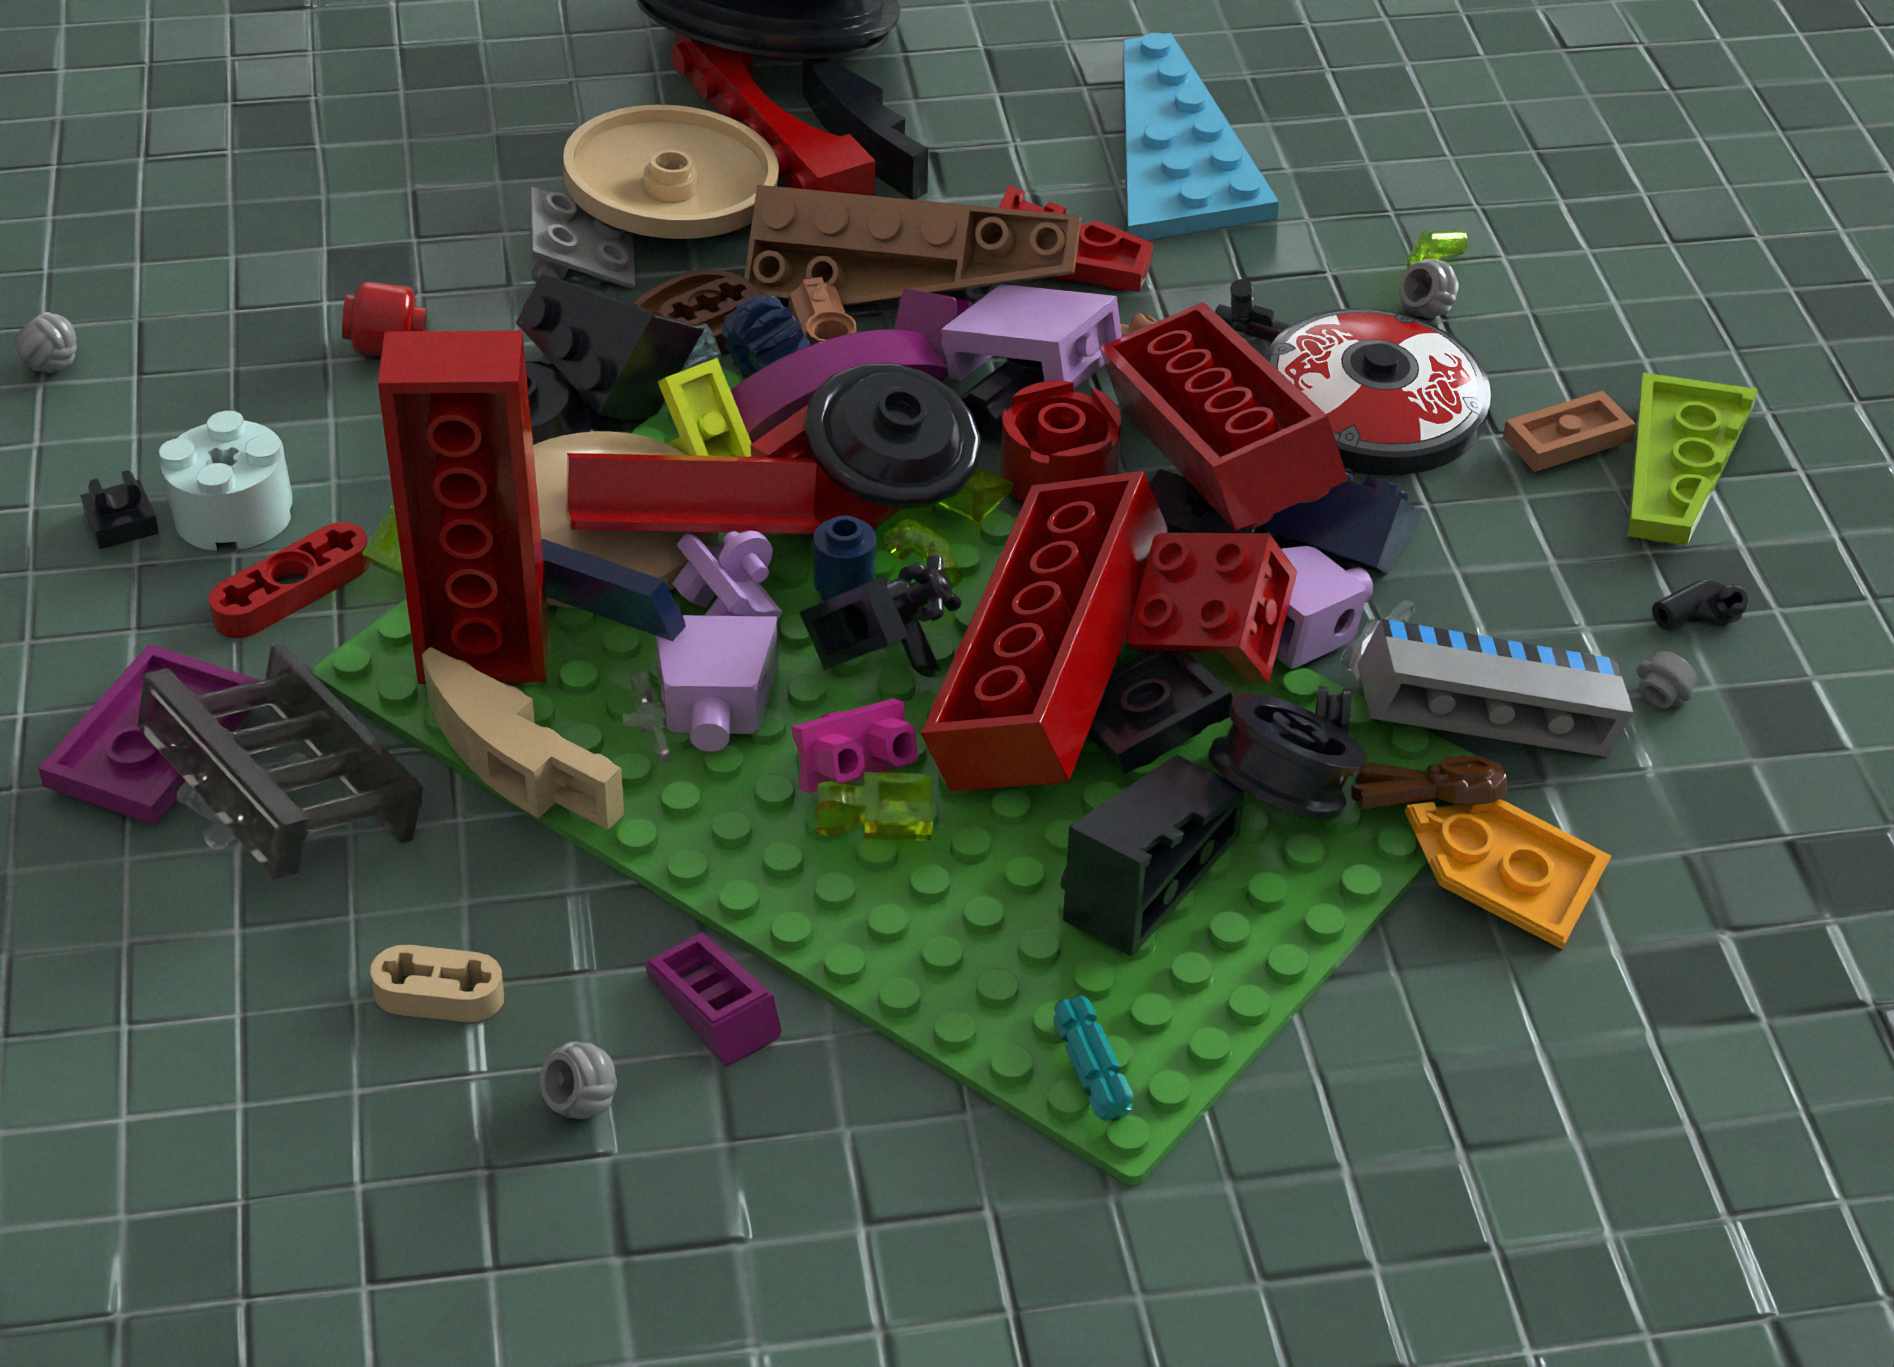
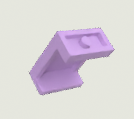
(1033, 325)

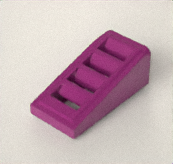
(720, 1002)

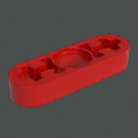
(256, 601)

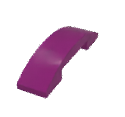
(789, 383)

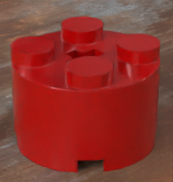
(1058, 436)

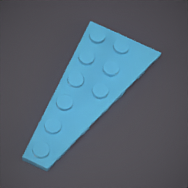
(1180, 152)

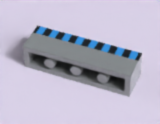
(1494, 688)

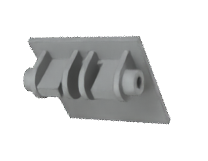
(573, 239)

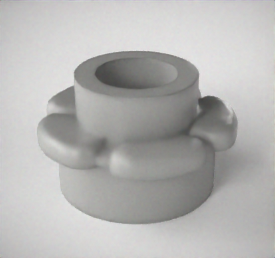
(1666, 680)

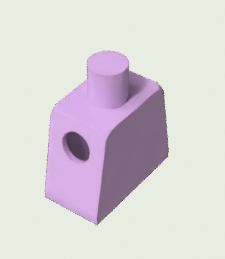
(1322, 607)
(717, 676)

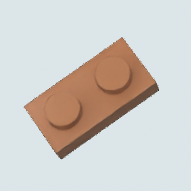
(1568, 431)

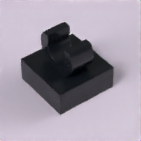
(119, 512)

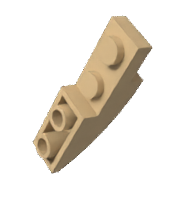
(499, 741)

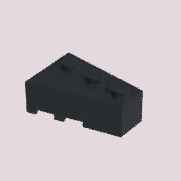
(607, 346)
(1147, 851)

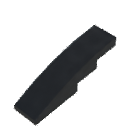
(855, 107)

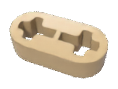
(437, 983)

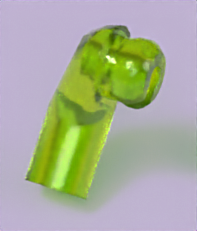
(1438, 243)

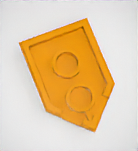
(1510, 864)

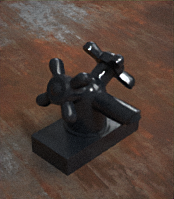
(882, 615)

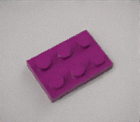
(110, 758)

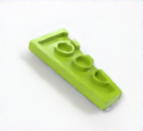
(1681, 451)

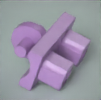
(729, 572)

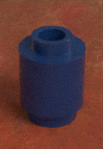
(843, 555)

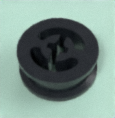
(1287, 756)

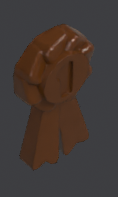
(1455, 780)

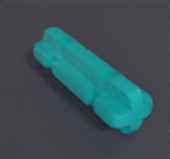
(1093, 1058)

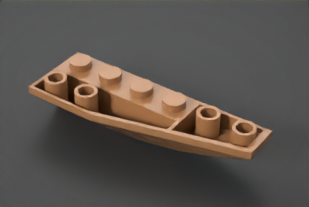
(889, 244)

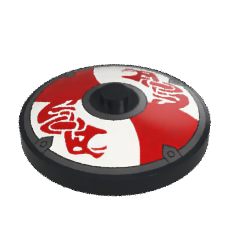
(1391, 386)

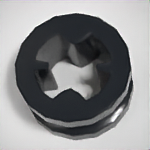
(1334, 707)

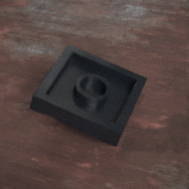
(1155, 707)

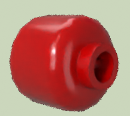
(378, 310)

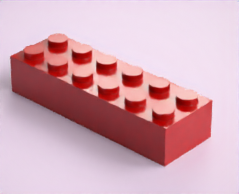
(1224, 416)
(466, 499)
(1045, 635)

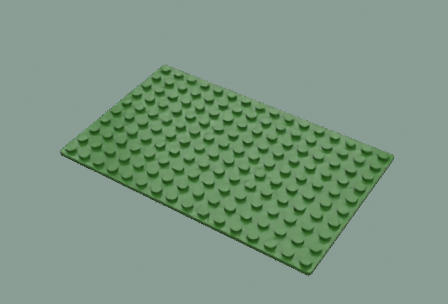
(963, 934)

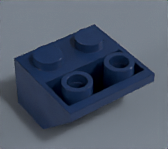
(1352, 522)

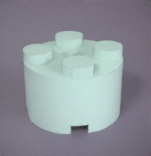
(227, 483)

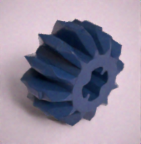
(761, 333)

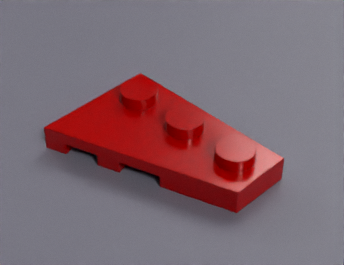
(1103, 253)

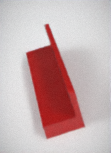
(690, 493)

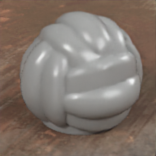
(1428, 288)
(47, 343)
(578, 1080)

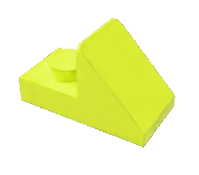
(705, 412)

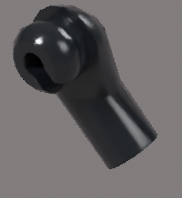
(1702, 602)

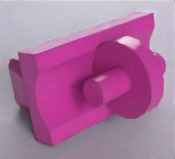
(854, 742)

